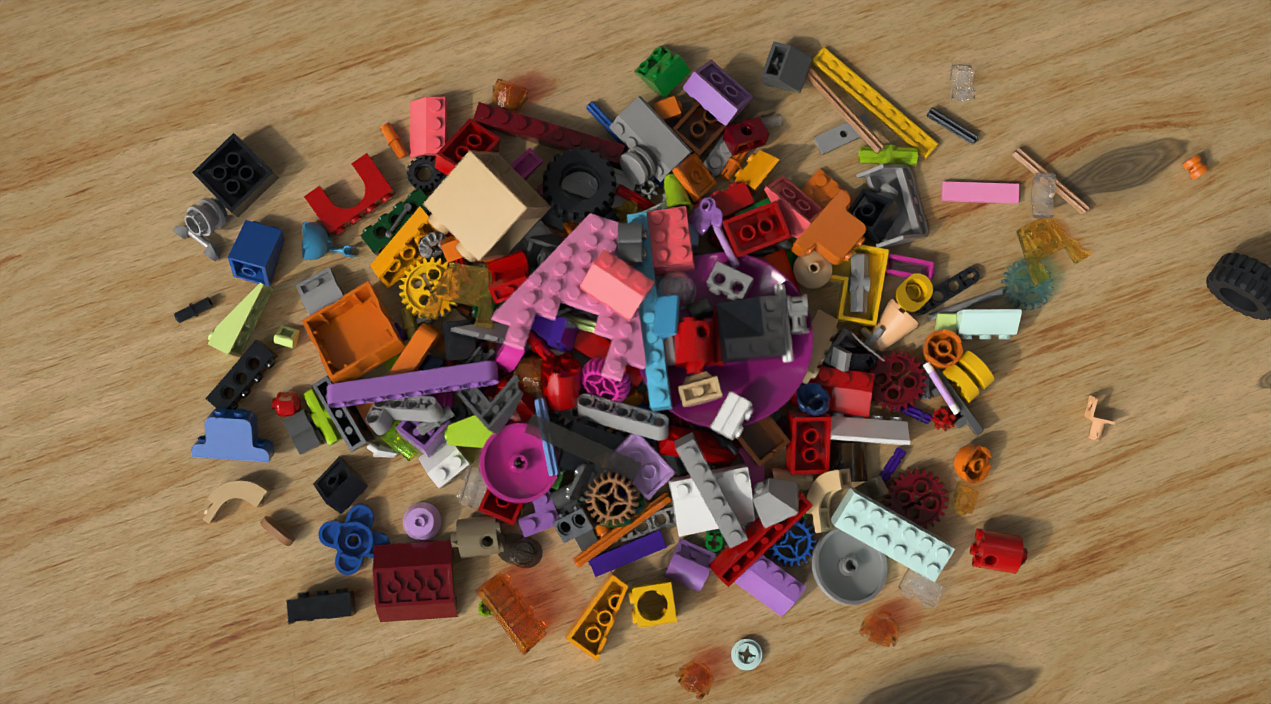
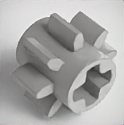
(648, 194)

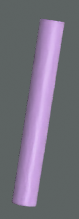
(726, 246)

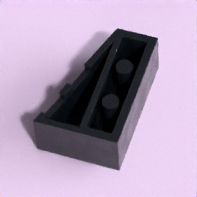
(321, 605)

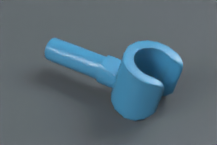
(346, 250)

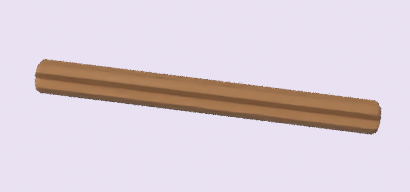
(845, 111)

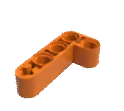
(417, 349)

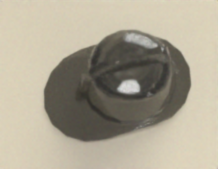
(521, 551)

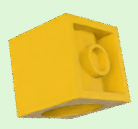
(666, 615)

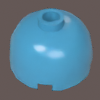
(314, 241)

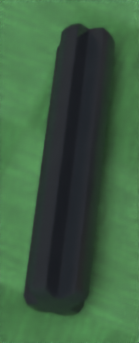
(952, 125)

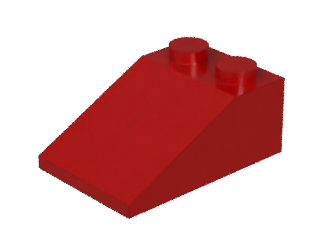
(756, 229)

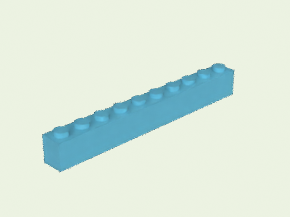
(653, 345)

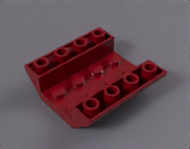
(414, 581)

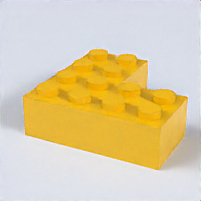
(876, 270)

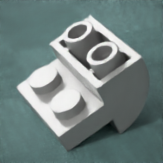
(320, 291)

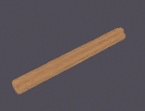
(1061, 189)

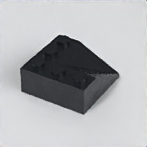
(235, 175)
(751, 329)

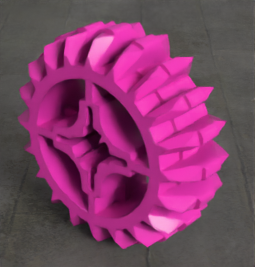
(603, 386)

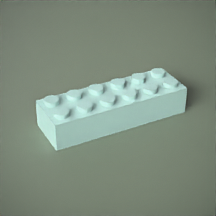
(892, 534)

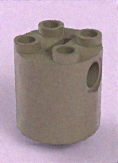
(478, 536)

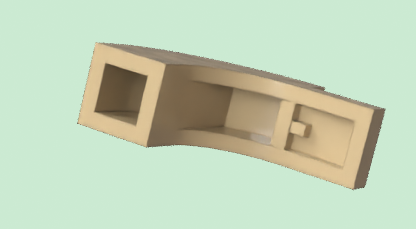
(251, 491)
(821, 494)

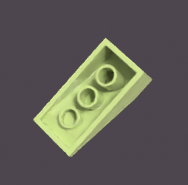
(238, 326)

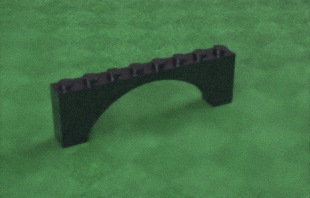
(611, 440)

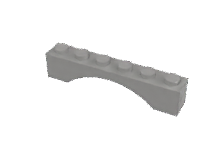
(710, 490)

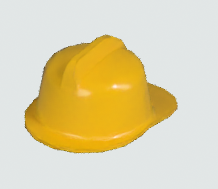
(914, 292)

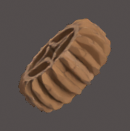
(603, 496)

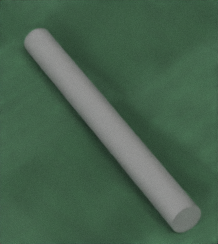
(968, 303)

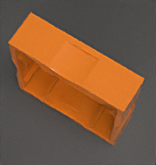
(354, 334)

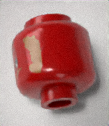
(286, 404)

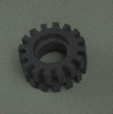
(415, 166)

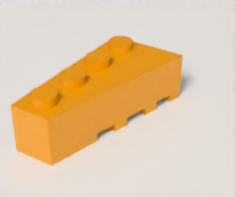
(403, 249)
(597, 617)

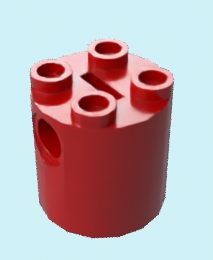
(694, 344)
(561, 382)
(998, 551)

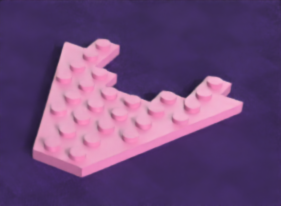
(559, 282)

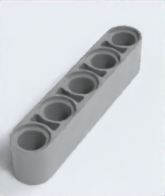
(623, 417)

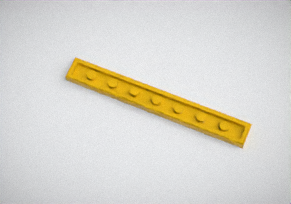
(874, 102)

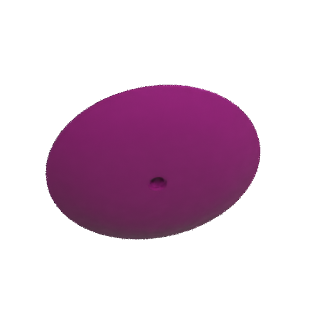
(763, 383)

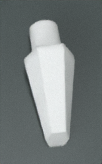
(381, 451)

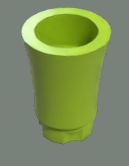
(676, 194)

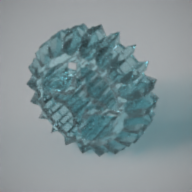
(1019, 282)

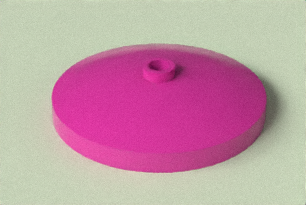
(510, 481)

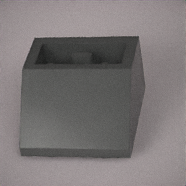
(786, 68)

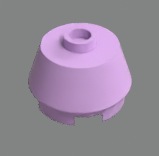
(422, 521)

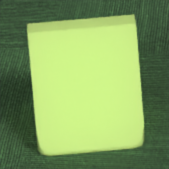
(946, 321)

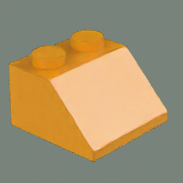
(757, 170)

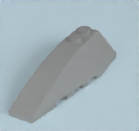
(497, 335)

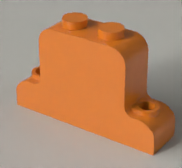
(832, 232)

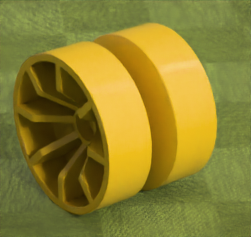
(969, 375)

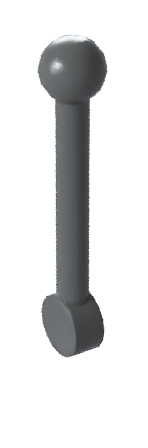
(407, 207)

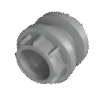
(205, 216)

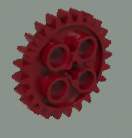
(906, 395)
(907, 484)

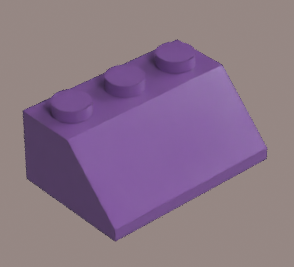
(717, 92)
(771, 585)

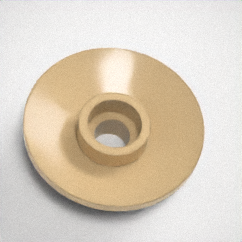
(809, 278)

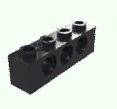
(266, 357)
(346, 419)

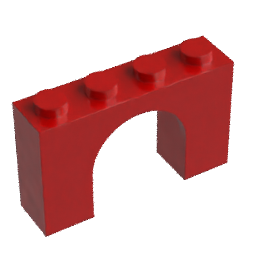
(376, 192)

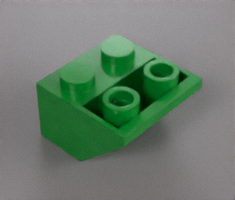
(662, 70)

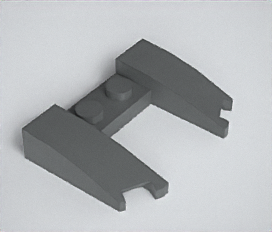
(491, 413)

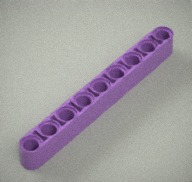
(412, 384)

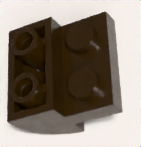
(850, 456)

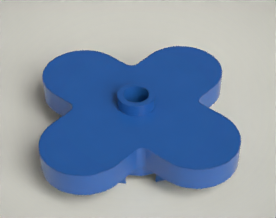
(339, 534)

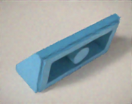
(666, 316)

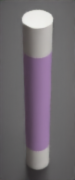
(941, 387)

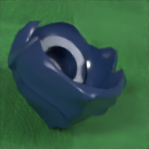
(813, 399)

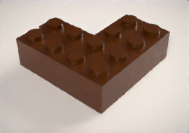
(761, 438)

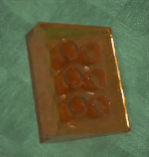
(512, 612)

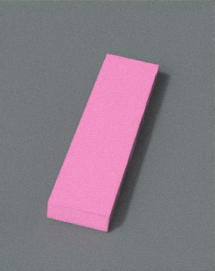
(980, 192)

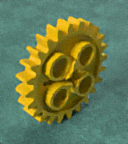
(415, 296)

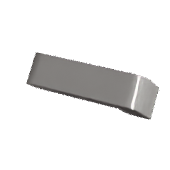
(410, 409)

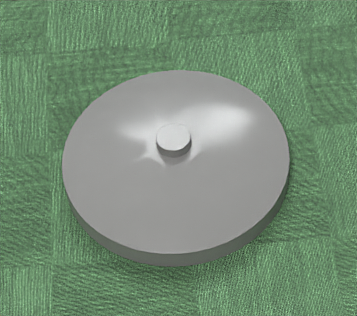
(848, 568)

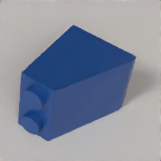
(256, 252)

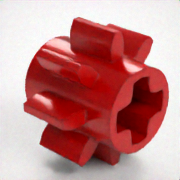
(943, 419)

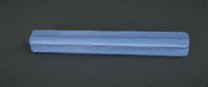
(549, 449)

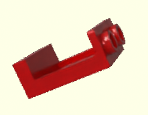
(508, 275)

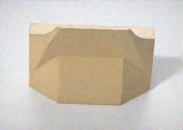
(699, 389)

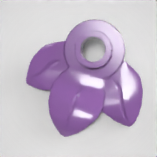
(705, 217)

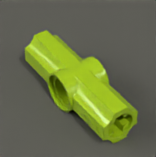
(889, 155)
(322, 418)

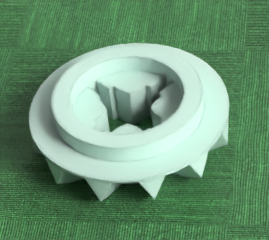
(752, 661)

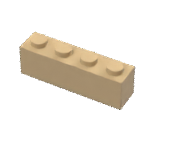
(823, 329)

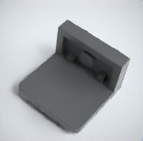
(584, 476)

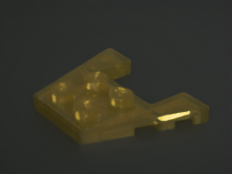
(1043, 239)
(466, 286)

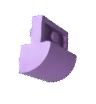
(689, 565)

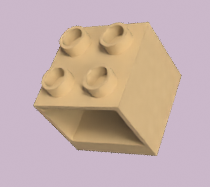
(485, 206)

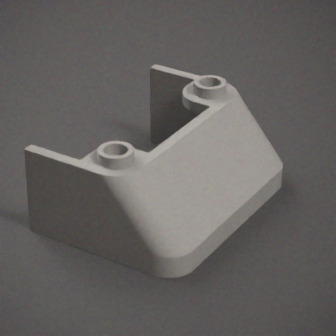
(911, 222)

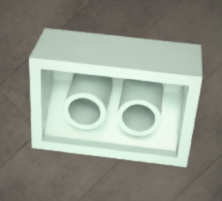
(988, 323)

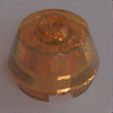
(509, 95)
(530, 374)
(696, 678)

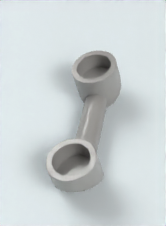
(210, 251)

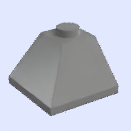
(775, 500)

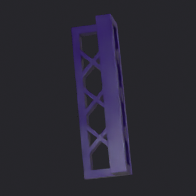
(627, 553)

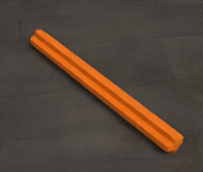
(616, 533)

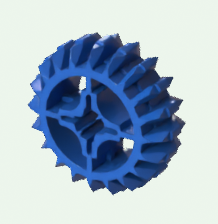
(800, 537)

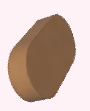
(277, 531)

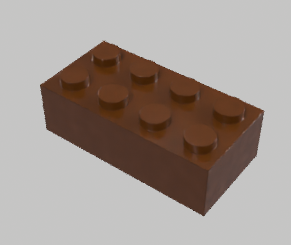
(700, 129)

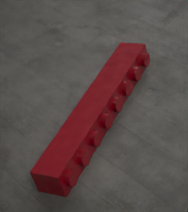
(545, 133)

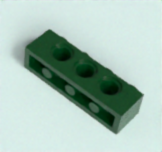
(371, 233)

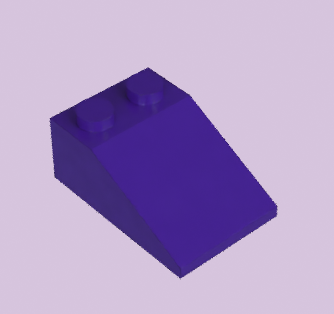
(558, 332)

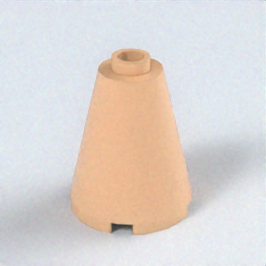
(895, 324)

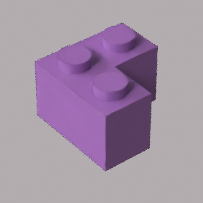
(425, 443)
(542, 519)

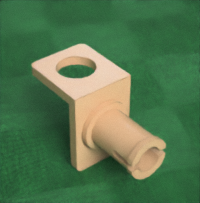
(1098, 422)

